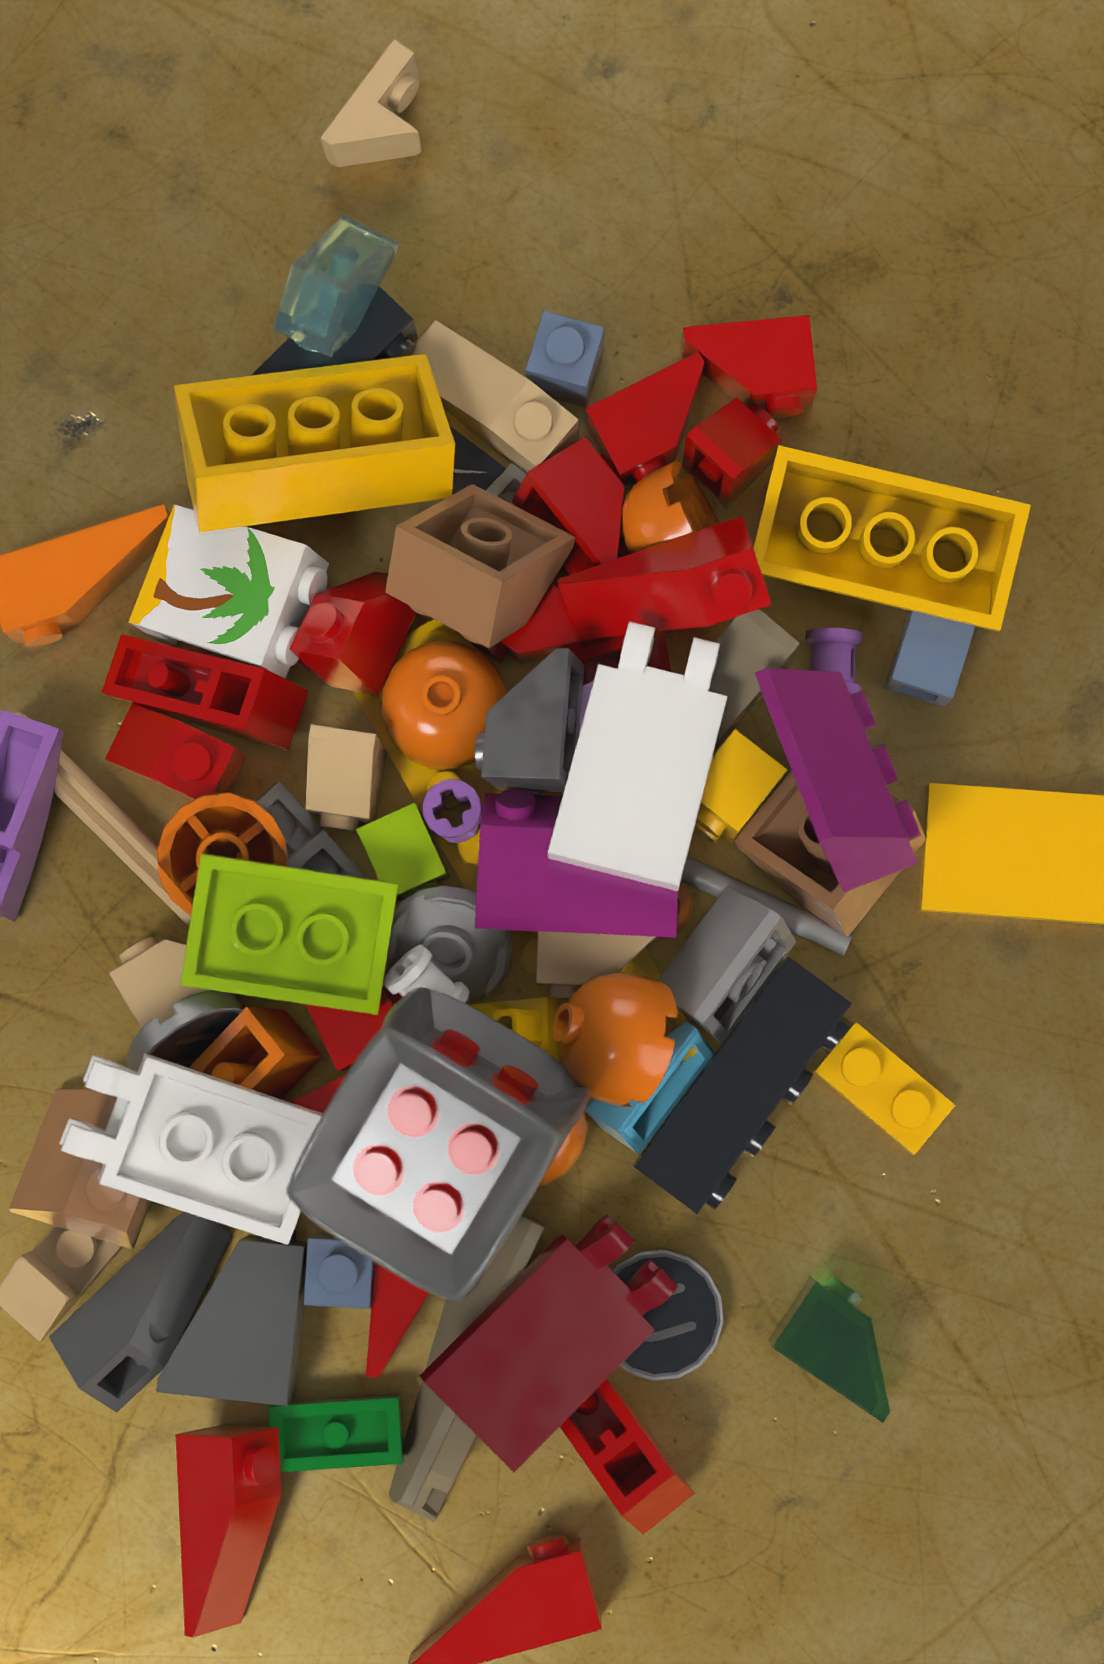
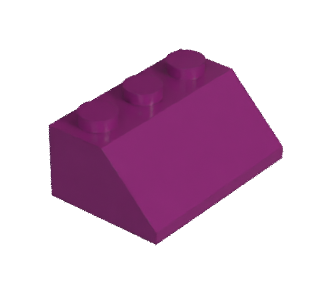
(840, 774)
(534, 893)

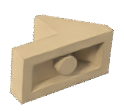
(366, 124)
(53, 1278)

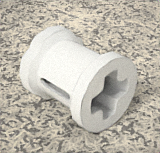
(418, 970)

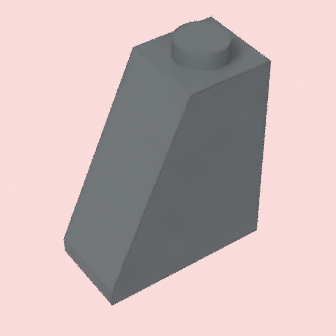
(246, 1329)

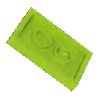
(289, 934)

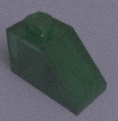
(834, 1343)

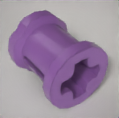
(835, 652)
(435, 804)

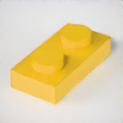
(884, 1088)

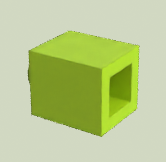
(403, 851)

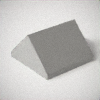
(727, 962)

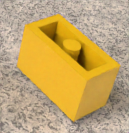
(735, 788)

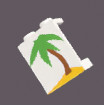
(229, 591)

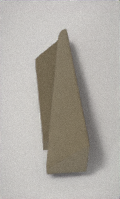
(436, 1435)

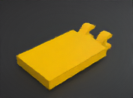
(1013, 854)

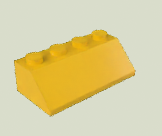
(314, 442)
(889, 538)

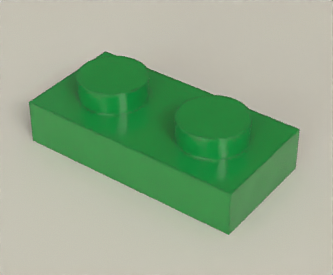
(339, 1432)

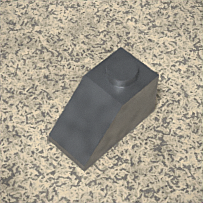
(534, 728)

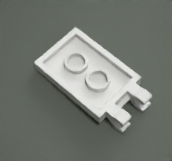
(640, 765)
(196, 1144)

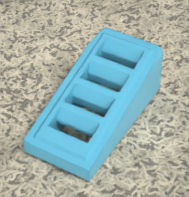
(639, 1123)

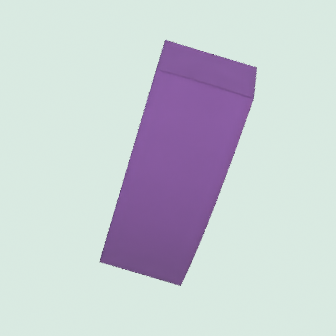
(27, 785)

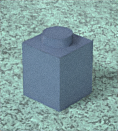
(565, 358)
(929, 658)
(337, 1274)

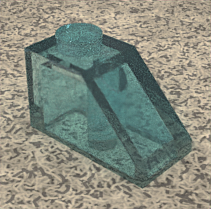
(334, 286)

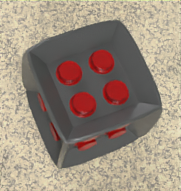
(436, 1142)

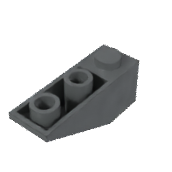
(139, 1315)

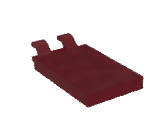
(548, 1342)

